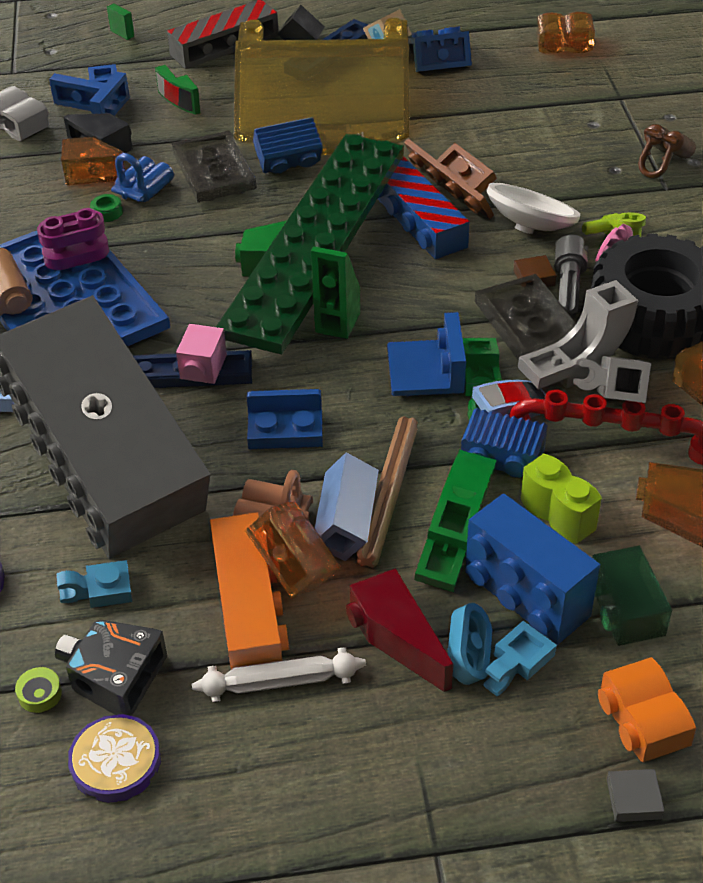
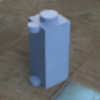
(346, 506)

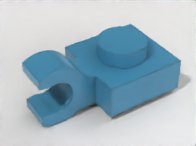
(103, 584)
(519, 652)

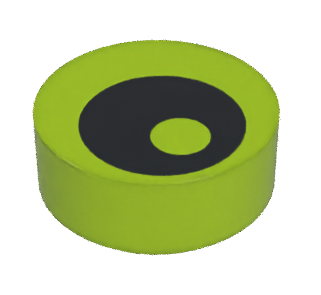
(38, 689)

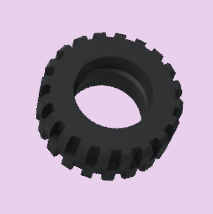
(654, 268)

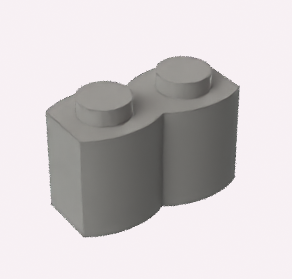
(21, 114)

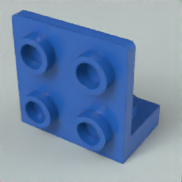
(441, 51)
(430, 364)

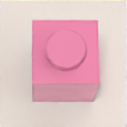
(201, 353)

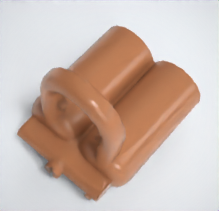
(261, 496)

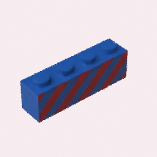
(425, 212)

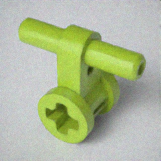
(611, 221)

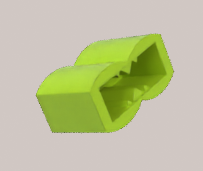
(560, 498)

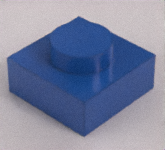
(101, 73)

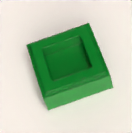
(120, 21)

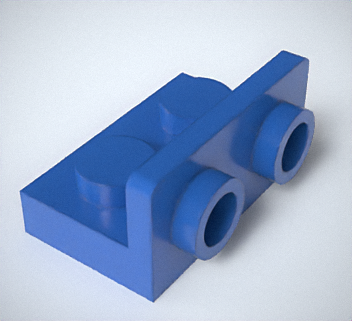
(284, 419)

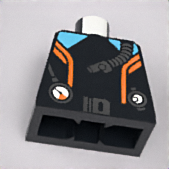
(113, 663)

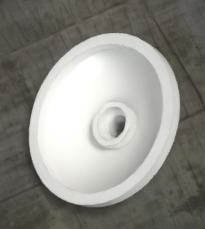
(531, 209)

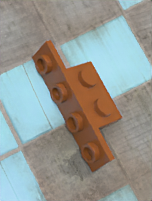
(459, 171)

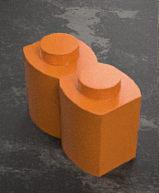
(647, 710)

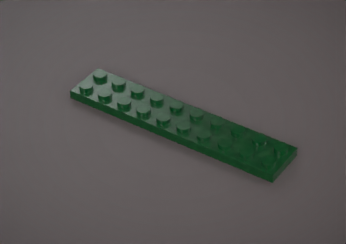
(327, 217)

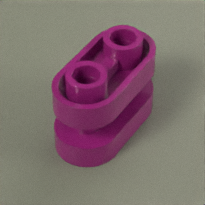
(73, 239)

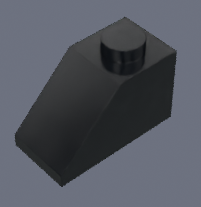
(100, 126)

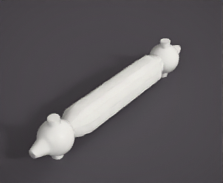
(278, 674)

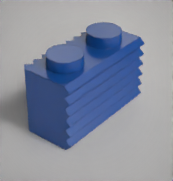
(288, 145)
(504, 439)

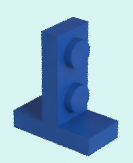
(90, 94)

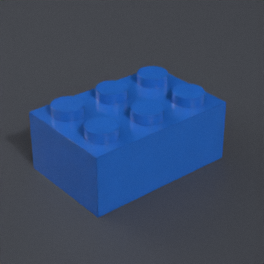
(531, 568)

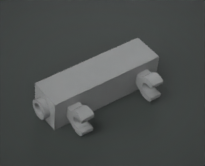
(616, 378)

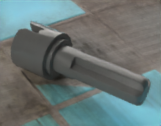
(570, 263)

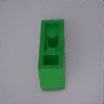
(334, 292)

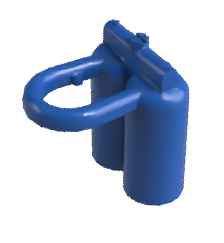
(141, 179)

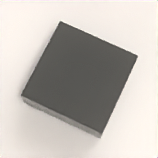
(635, 795)

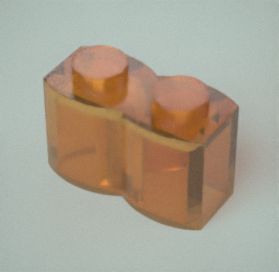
(568, 32)

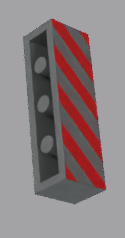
(218, 33)

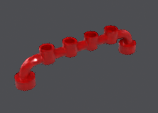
(630, 417)

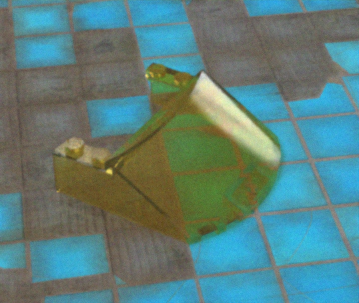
(339, 83)

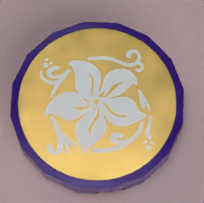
(114, 758)

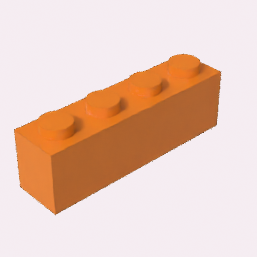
(247, 595)

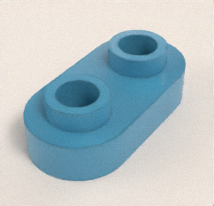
(470, 643)

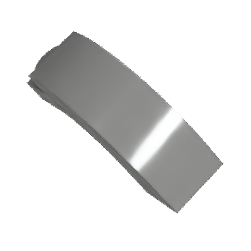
(598, 333)

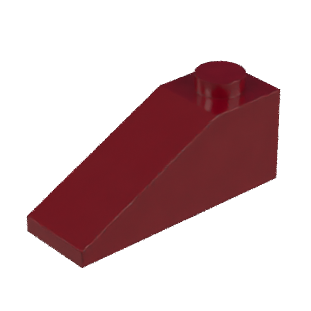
(398, 627)

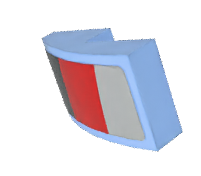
(504, 394)

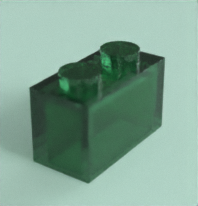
(630, 596)

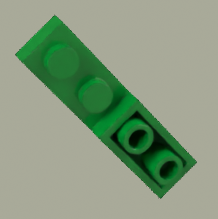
(448, 531)

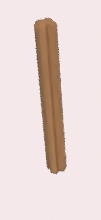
(388, 490)

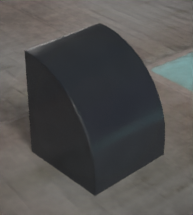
(301, 26)

